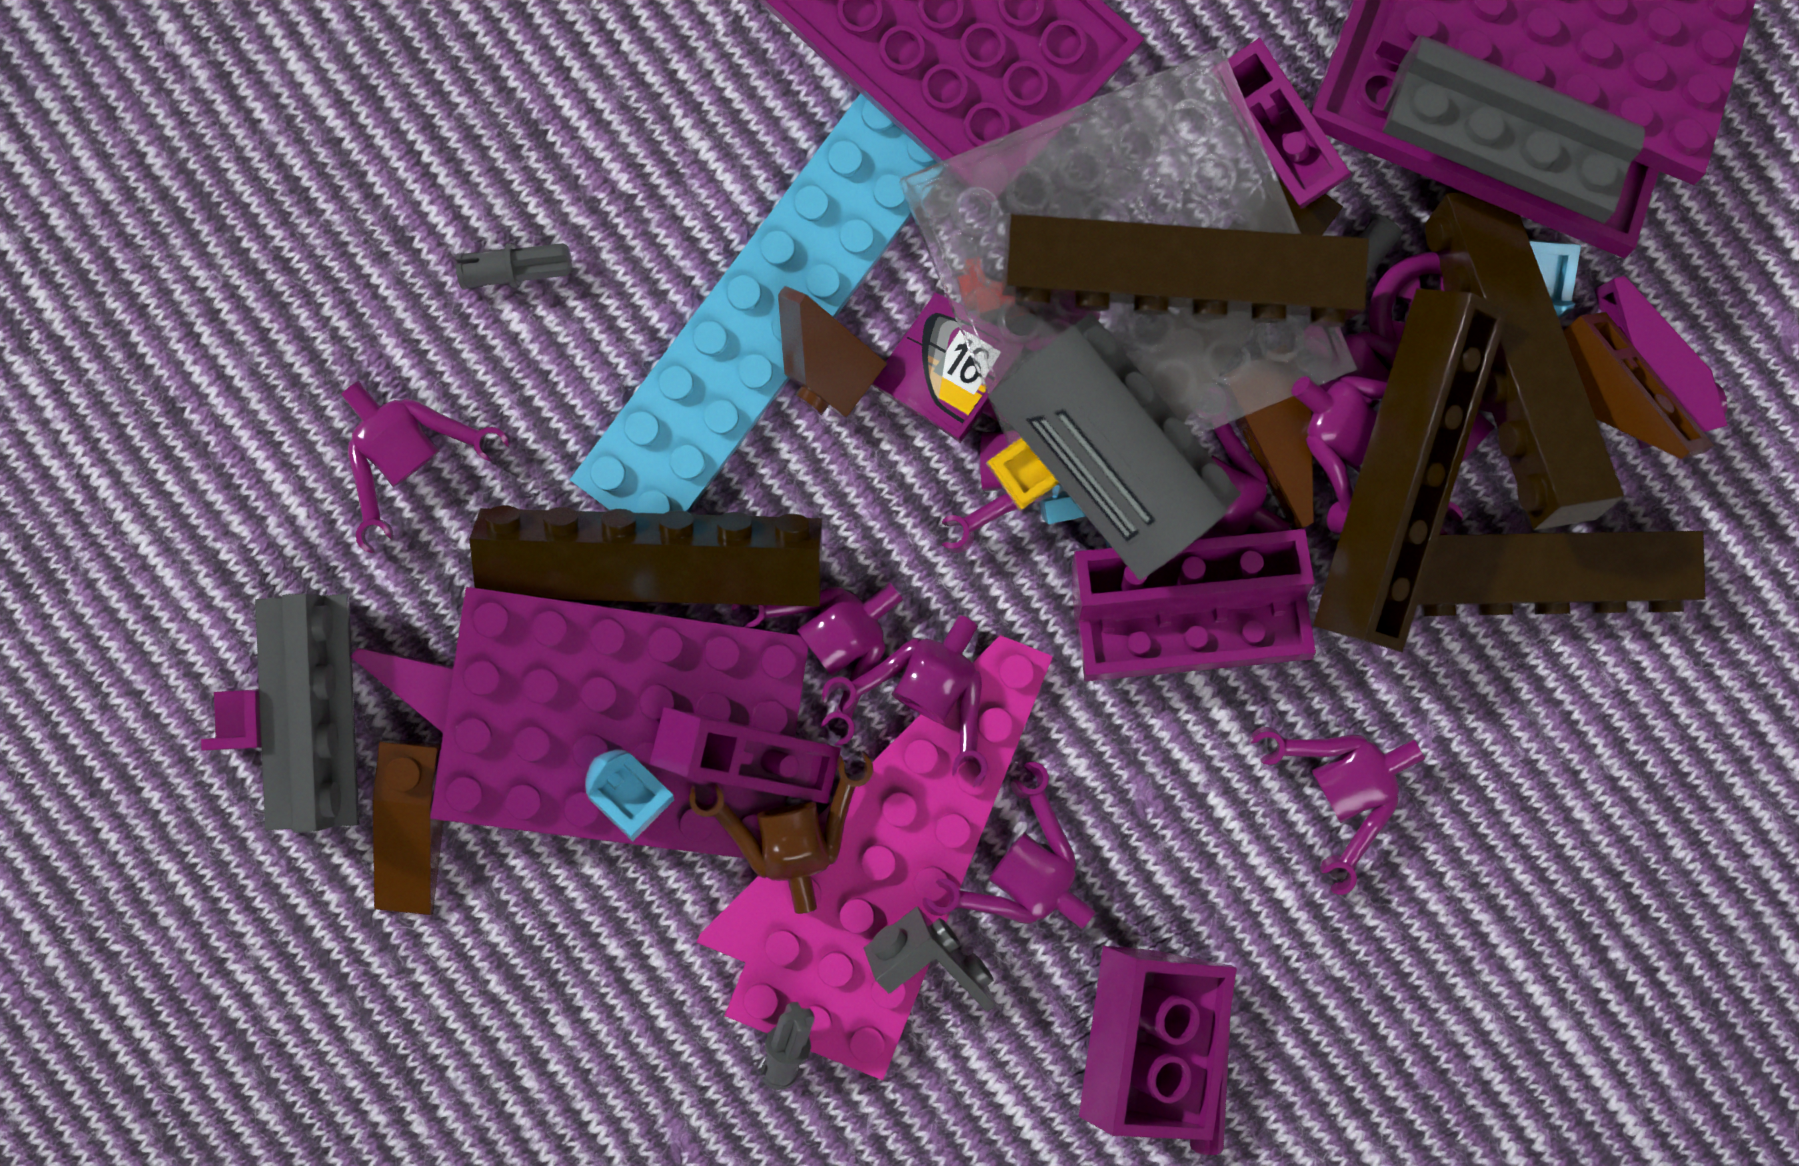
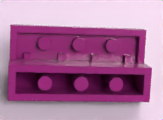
(1201, 610)

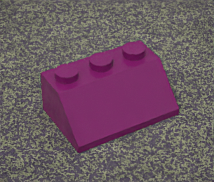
(1157, 1044)

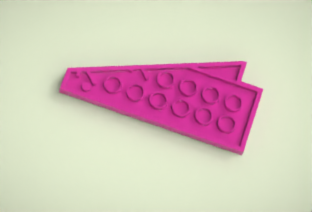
(896, 842)

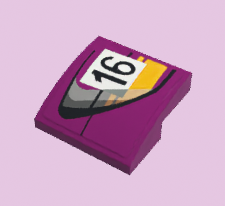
(935, 372)

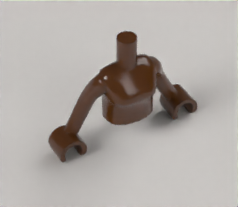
(791, 835)

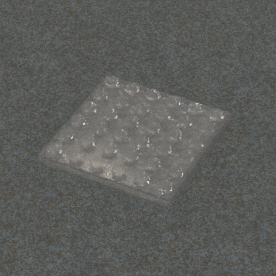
(1146, 153)

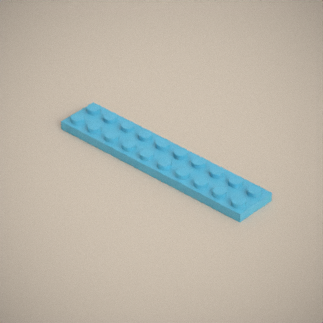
(730, 352)

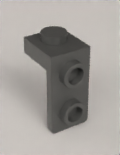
(913, 943)

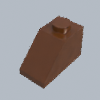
(823, 356)

